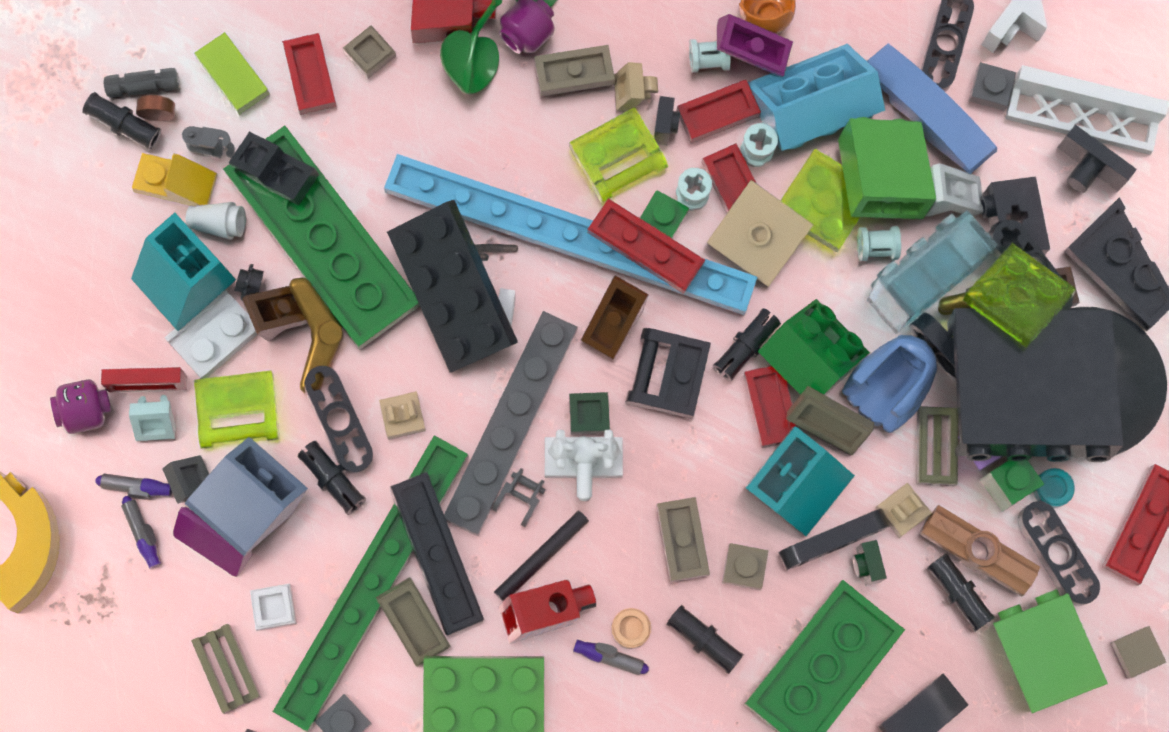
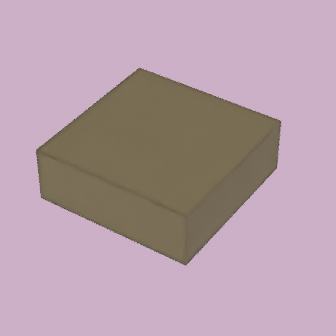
(369, 52)
(1138, 652)

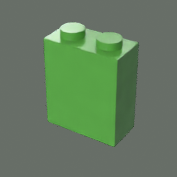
(886, 168)
(1049, 651)

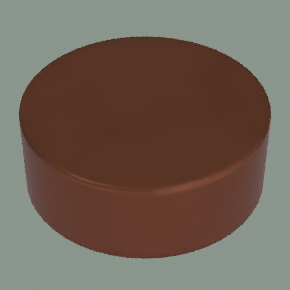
(155, 108)

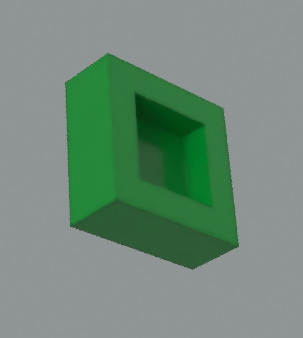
(664, 213)

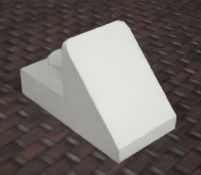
(1019, 14)
(955, 191)

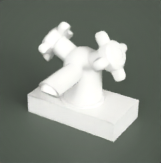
(584, 459)

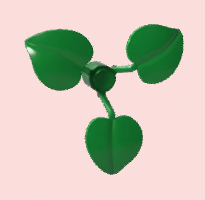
(472, 59)

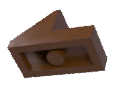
(273, 312)
(615, 317)

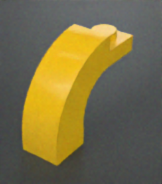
(36, 544)

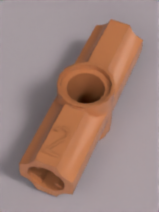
(1001, 563)

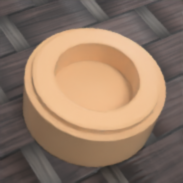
(631, 628)

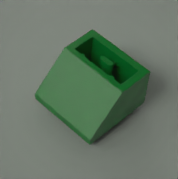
(814, 349)

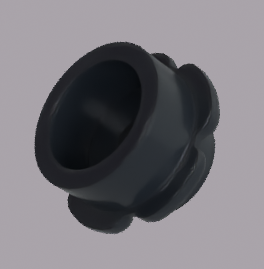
(249, 281)

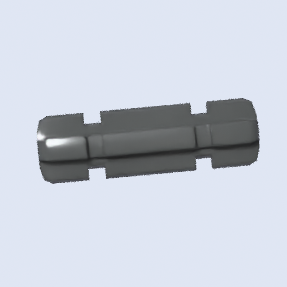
(141, 82)

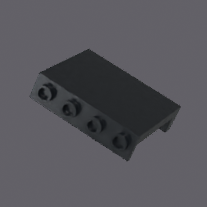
(1038, 399)

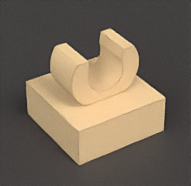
(632, 86)
(402, 415)
(904, 510)

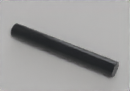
(541, 555)

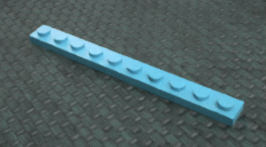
(552, 229)

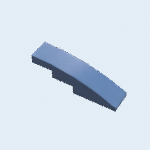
(924, 101)

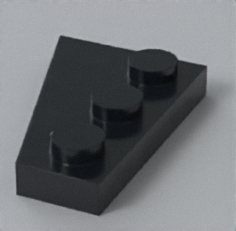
(1120, 265)

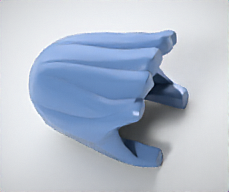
(892, 381)

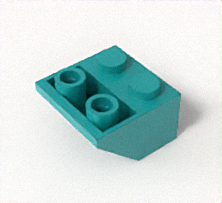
(179, 272)
(800, 481)

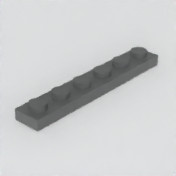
(510, 423)

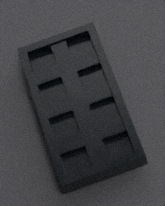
(452, 286)

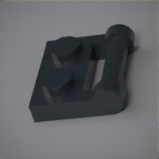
(681, 374)

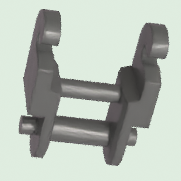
(207, 141)
(532, 502)

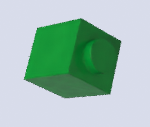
(1011, 483)

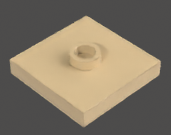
(759, 233)

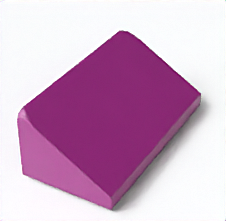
(753, 44)
(207, 542)

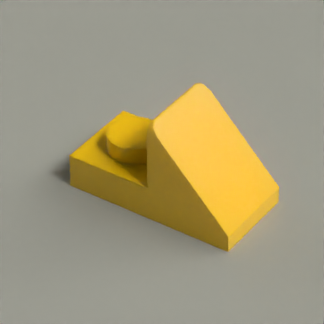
(174, 180)

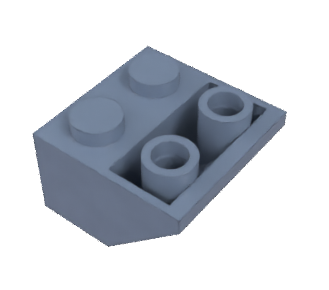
(246, 496)

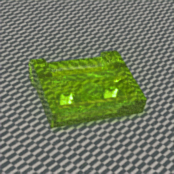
(613, 143)
(236, 397)

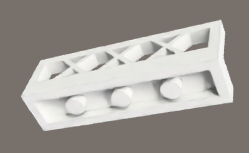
(1091, 97)

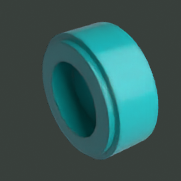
(1057, 487)

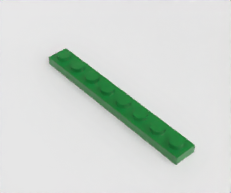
(358, 602)

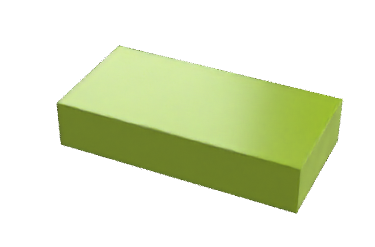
(232, 73)

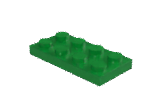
(825, 664)

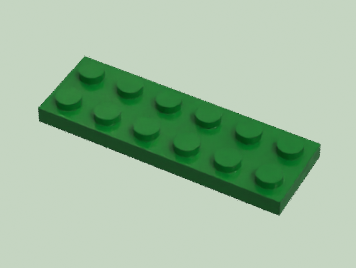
(331, 250)

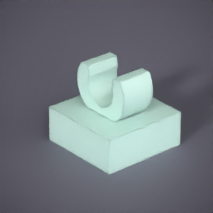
(152, 419)

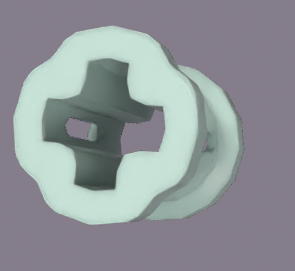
(706, 56)
(769, 139)
(687, 180)
(879, 243)

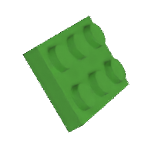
(483, 694)

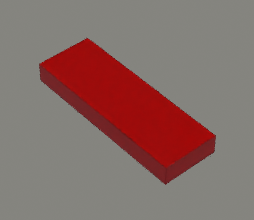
(646, 246)
(1142, 529)

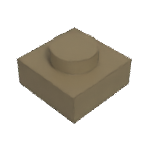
(745, 566)

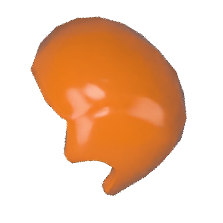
(768, 14)

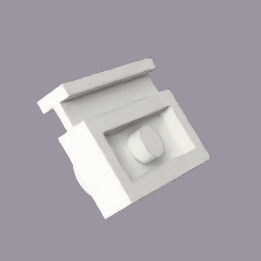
(213, 335)

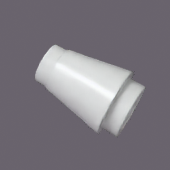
(217, 219)

